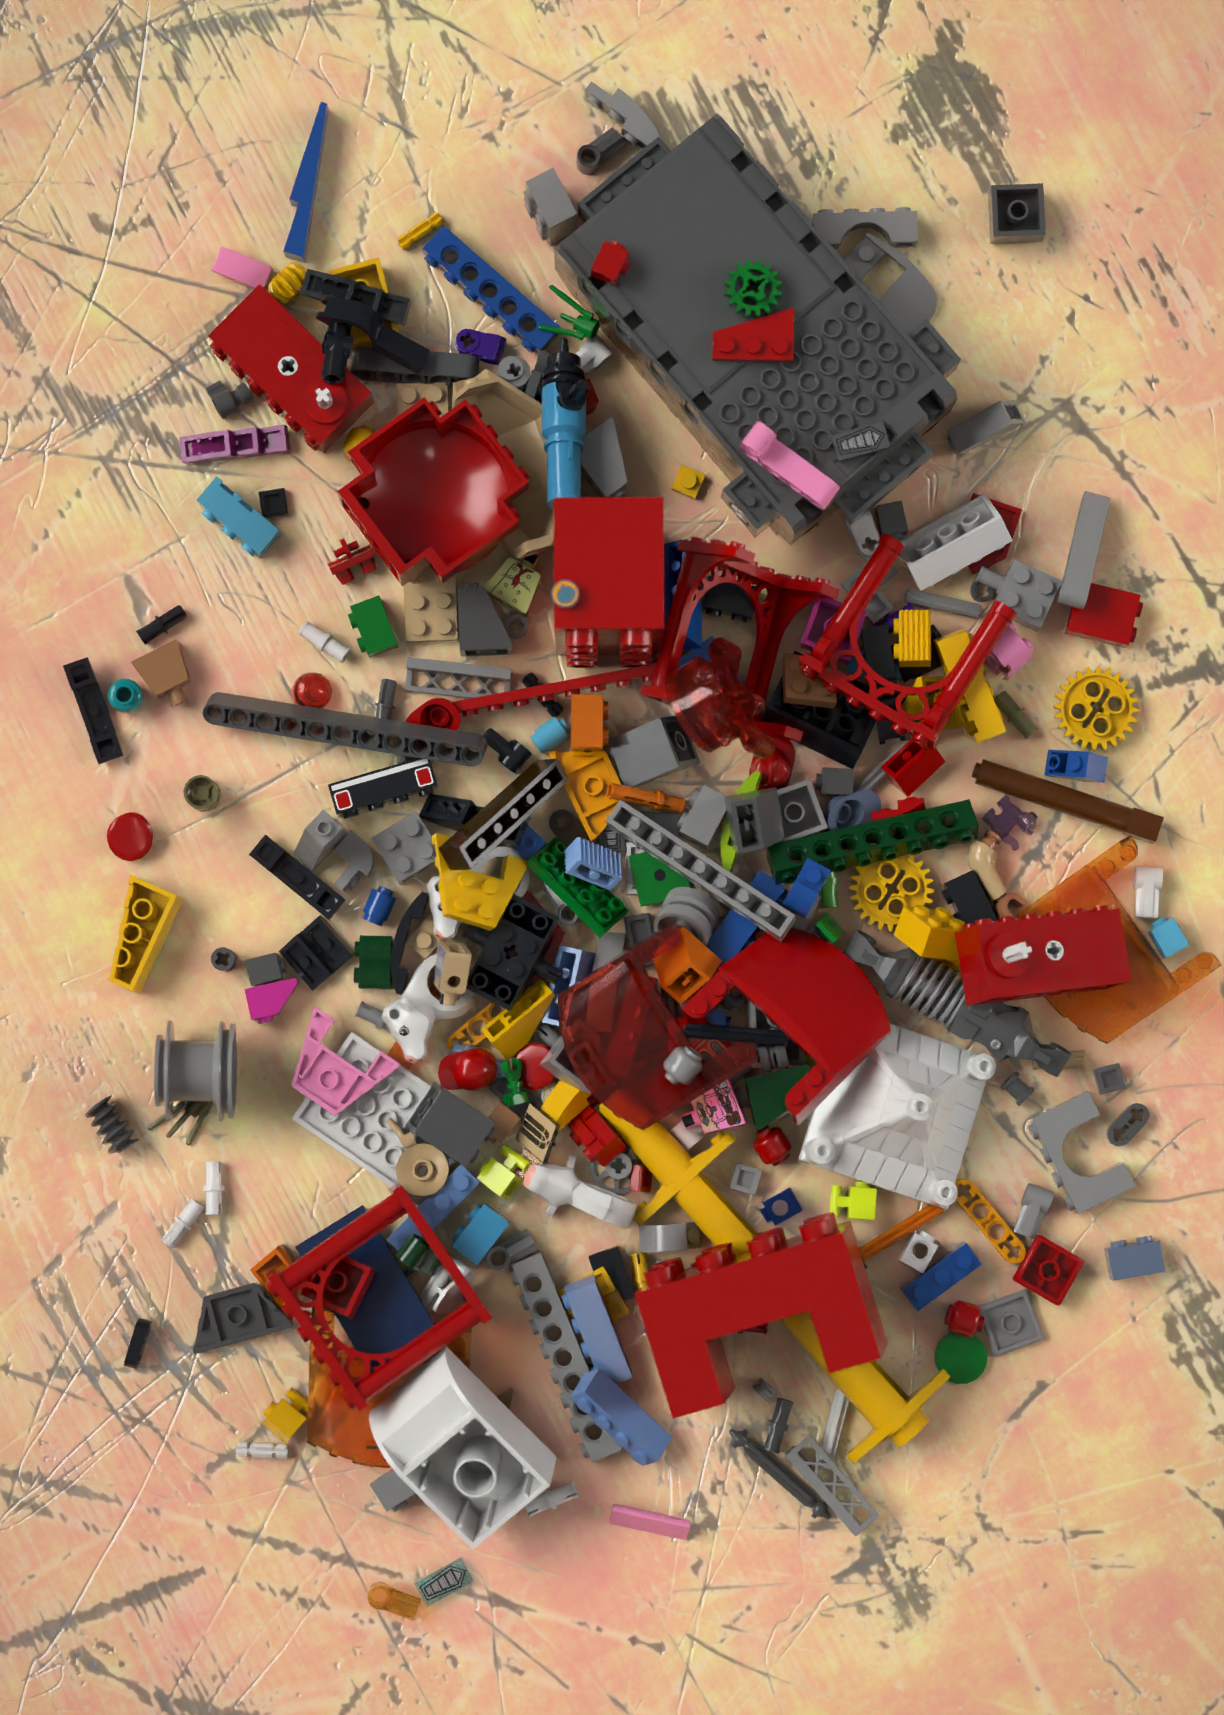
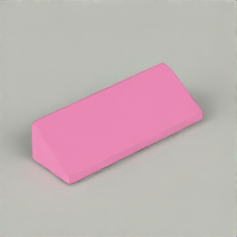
(649, 1521)

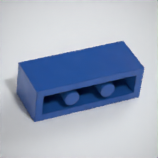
(940, 1276)

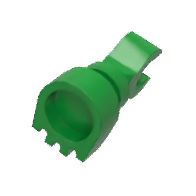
(516, 1095)

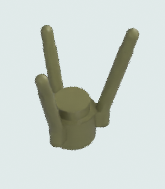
(192, 1108)

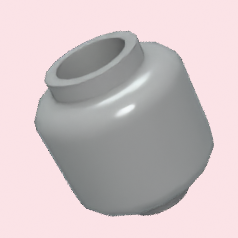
(683, 1065)

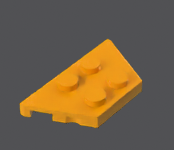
(587, 787)

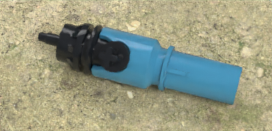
(563, 422)

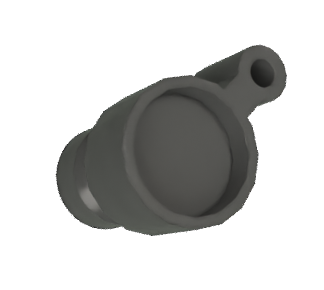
(228, 401)

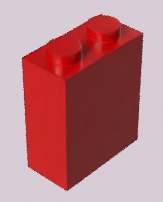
(1106, 616)

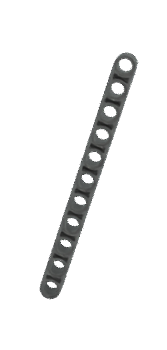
(356, 724)

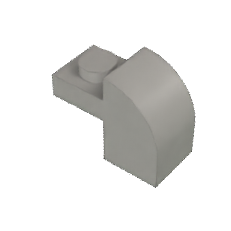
(359, 856)
(669, 1237)

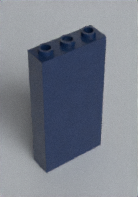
(391, 1307)

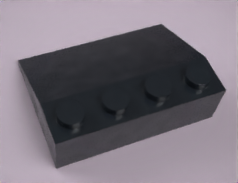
(829, 731)

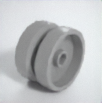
(689, 909)

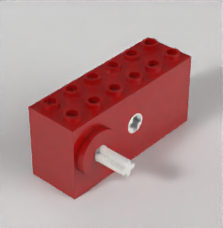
(267, 341)
(1042, 955)

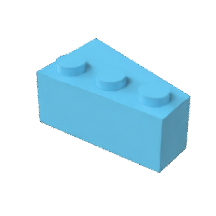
(237, 518)

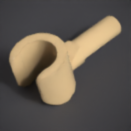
(406, 1140)

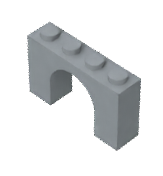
(1051, 1130)

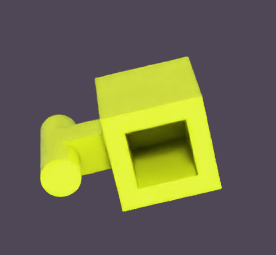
(500, 1176)
(859, 1203)

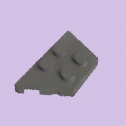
(236, 1317)

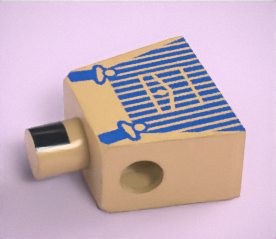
(451, 960)

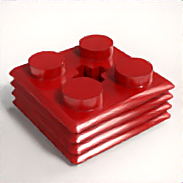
(1053, 1286)

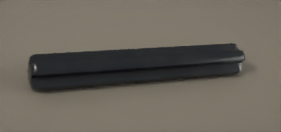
(738, 1034)

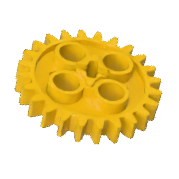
(1076, 695)
(871, 878)

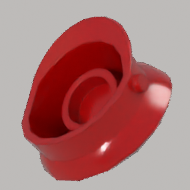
(130, 836)
(532, 1073)

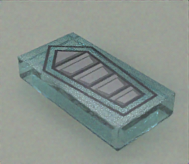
(444, 1581)

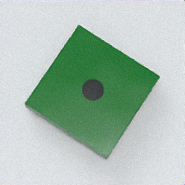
(653, 879)

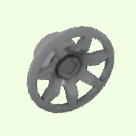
(618, 1168)

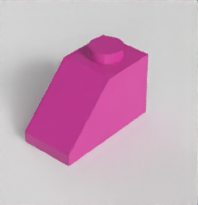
(269, 999)

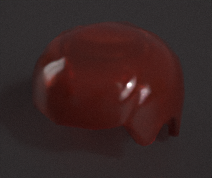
(311, 690)

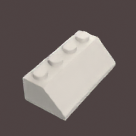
(954, 542)

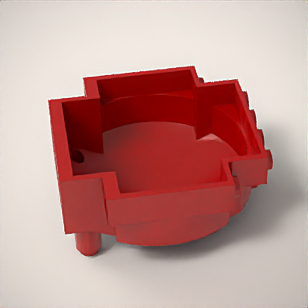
(434, 491)

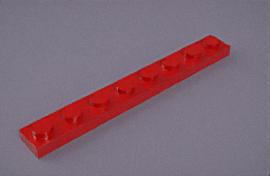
(547, 691)

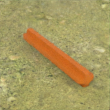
(899, 1231)

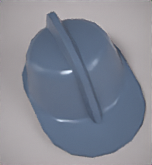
(851, 809)

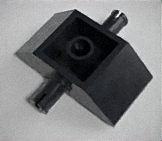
(531, 933)

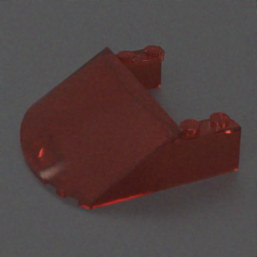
(624, 1031)

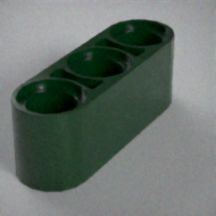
(418, 1255)

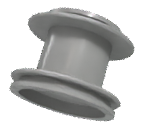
(196, 1070)

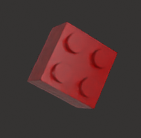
(343, 1287)

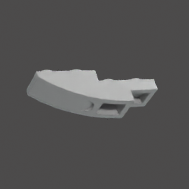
(622, 108)

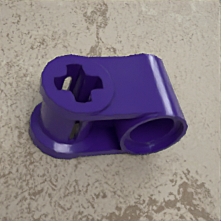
(485, 346)

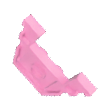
(328, 1077)

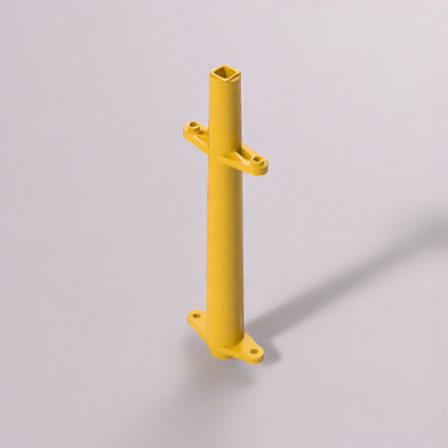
(866, 1385)

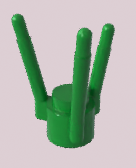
(584, 325)

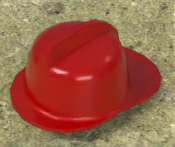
(436, 713)
(777, 768)

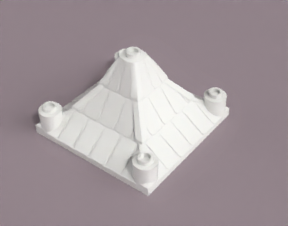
(902, 1117)

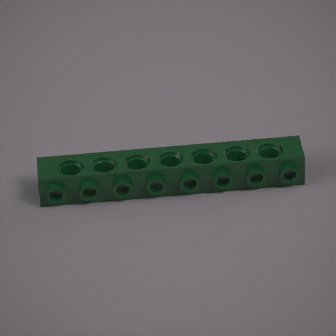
(882, 832)

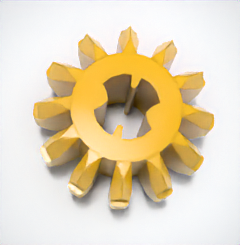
(287, 283)

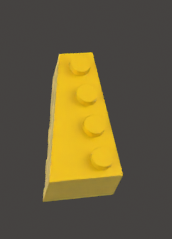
(977, 707)
(143, 930)

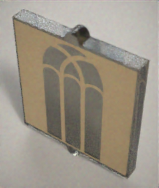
(538, 1132)

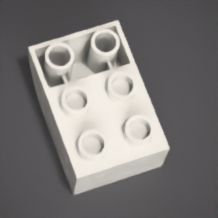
(460, 1448)

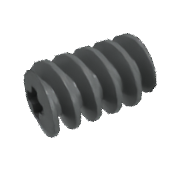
(111, 1126)

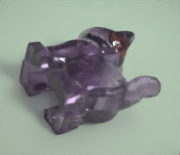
(1007, 819)

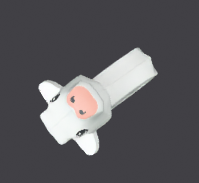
(446, 928)
(415, 1011)
(561, 1186)

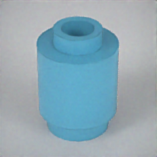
(550, 734)

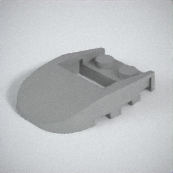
(910, 297)

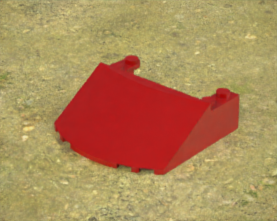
(813, 998)

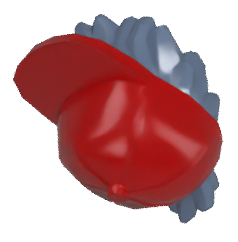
(469, 1068)

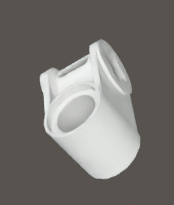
(862, 532)

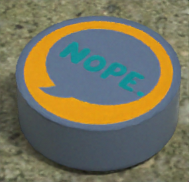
(565, 594)

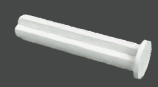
(834, 1426)

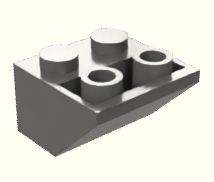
(754, 820)

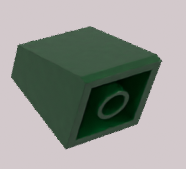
(768, 1093)

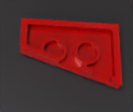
(757, 340)

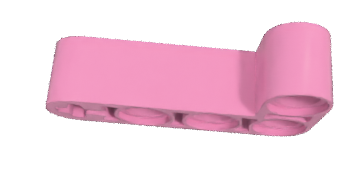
(787, 466)

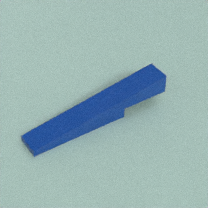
(305, 189)

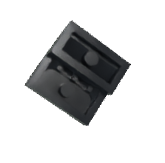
(316, 952)

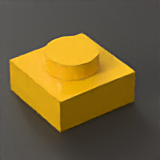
(688, 482)

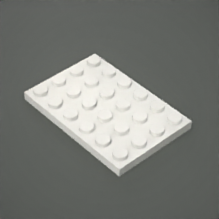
(362, 1127)

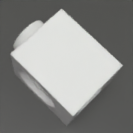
(918, 1263)

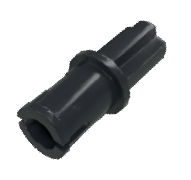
(162, 624)

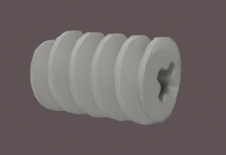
(514, 371)

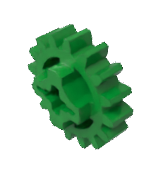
(743, 295)

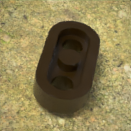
(570, 831)

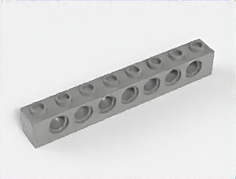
(701, 871)
(536, 1266)

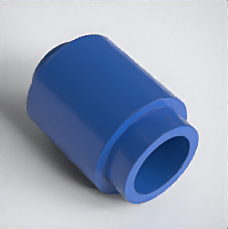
(379, 905)

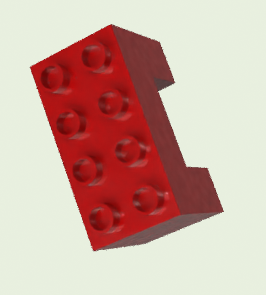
(617, 562)
(734, 1292)

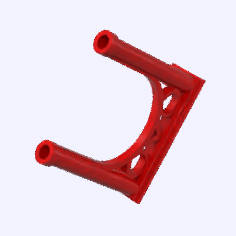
(954, 684)

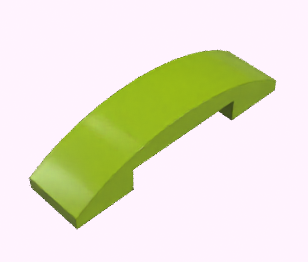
(728, 854)

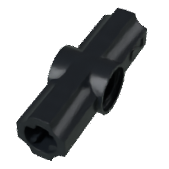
(336, 351)

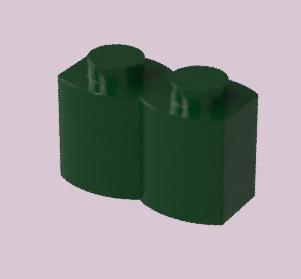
(374, 962)

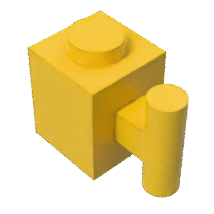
(284, 1418)

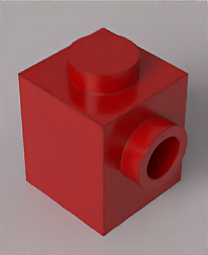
(611, 262)

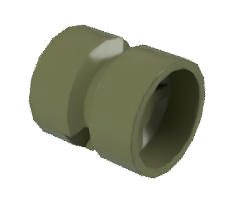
(202, 793)

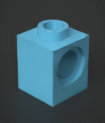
(1167, 937)

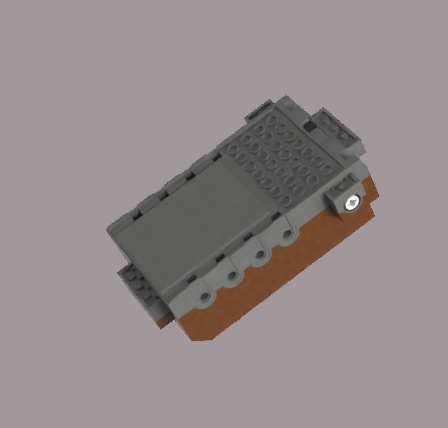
(685, 227)

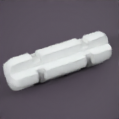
(262, 1450)

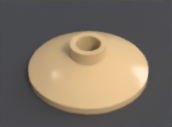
(410, 1163)

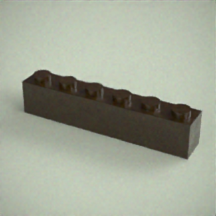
(503, 814)

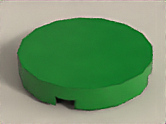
(961, 1357)

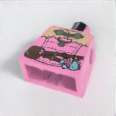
(716, 1110)

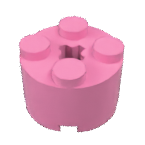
(1009, 653)

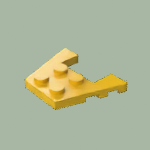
(473, 895)

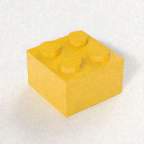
(929, 931)

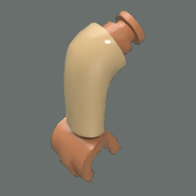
(982, 860)

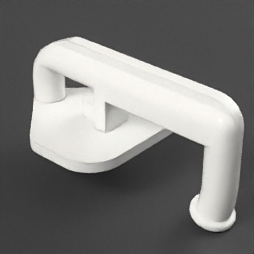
(443, 1298)

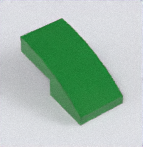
(829, 928)

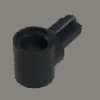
(511, 754)

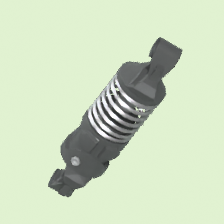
(997, 1026)

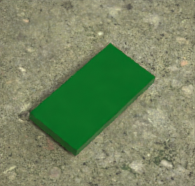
(590, 902)

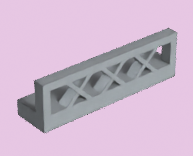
(455, 669)
(823, 1489)

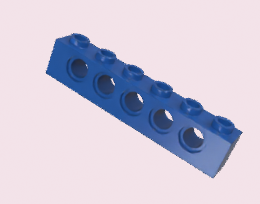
(446, 242)

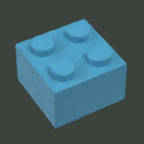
(480, 1233)

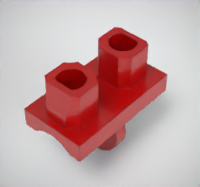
(342, 566)

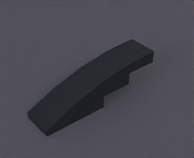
(388, 306)
(456, 812)

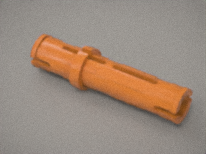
(656, 799)

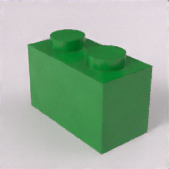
(373, 627)

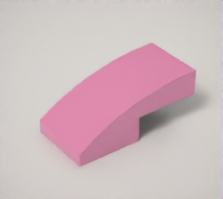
(241, 268)

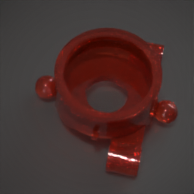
(715, 704)

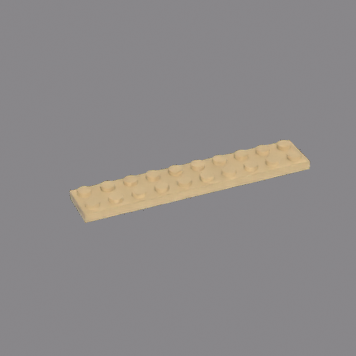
(428, 602)

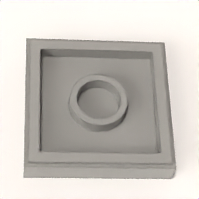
(1010, 1322)

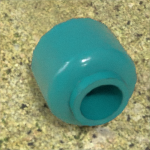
(125, 696)

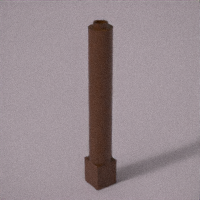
(1079, 804)

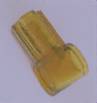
(397, 1601)

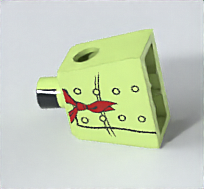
(516, 583)

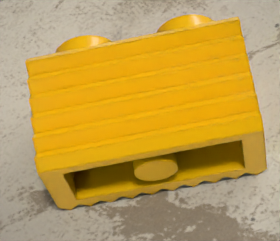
(914, 638)

